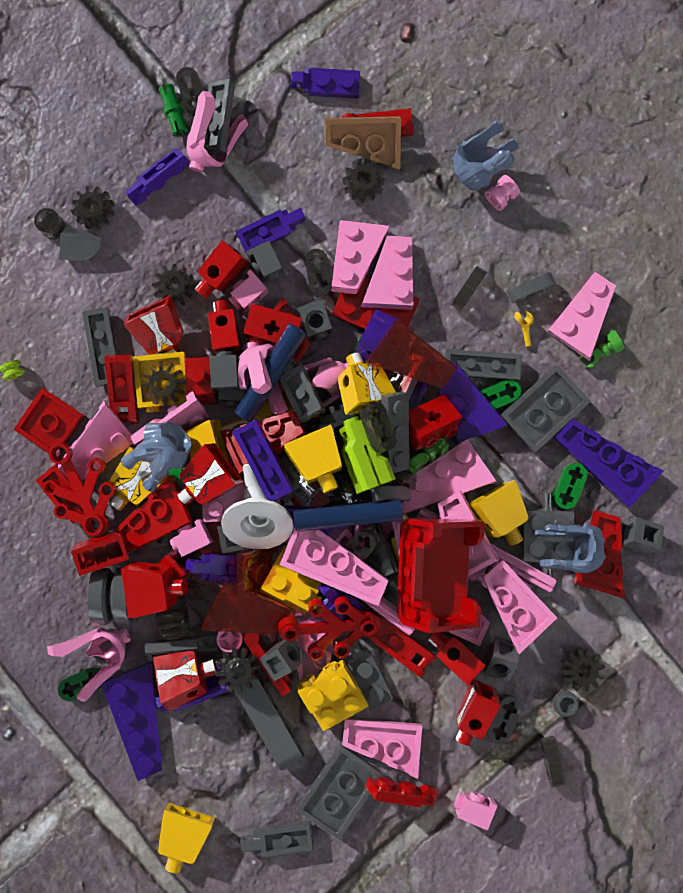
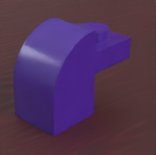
(374, 332)

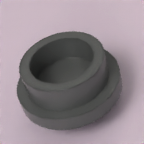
(565, 703)

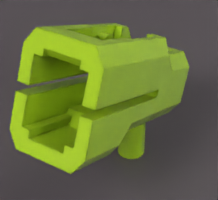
(364, 465)

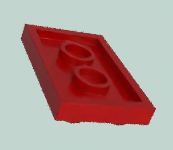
(349, 308)

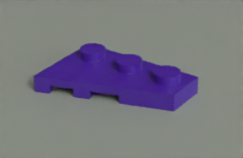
(476, 410)

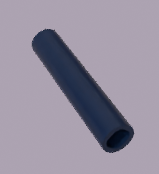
(275, 364)
(348, 515)

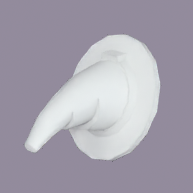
(255, 520)

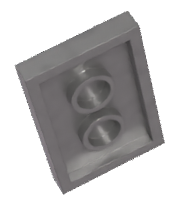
(545, 408)
(338, 792)

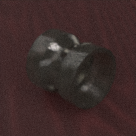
(46, 219)

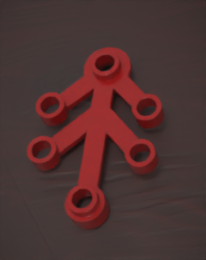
(81, 493)
(332, 627)

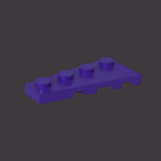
(615, 468)
(135, 715)

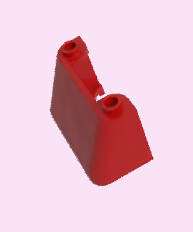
(436, 574)

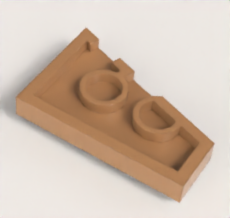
(367, 137)

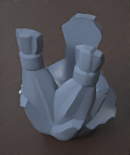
(477, 163)
(164, 447)
(587, 547)

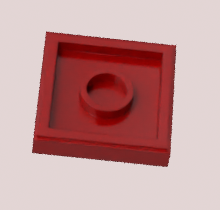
(49, 421)

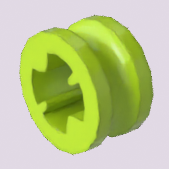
(11, 370)

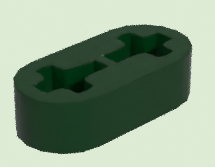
(80, 678)

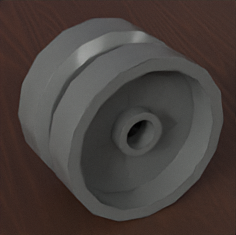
(107, 598)

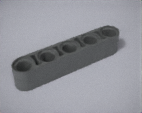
(268, 720)

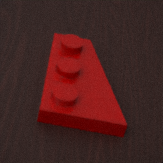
(279, 431)

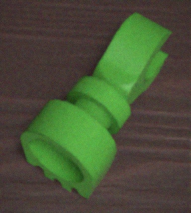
(613, 344)
(428, 454)

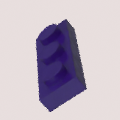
(263, 460)

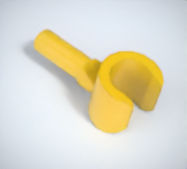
(525, 326)

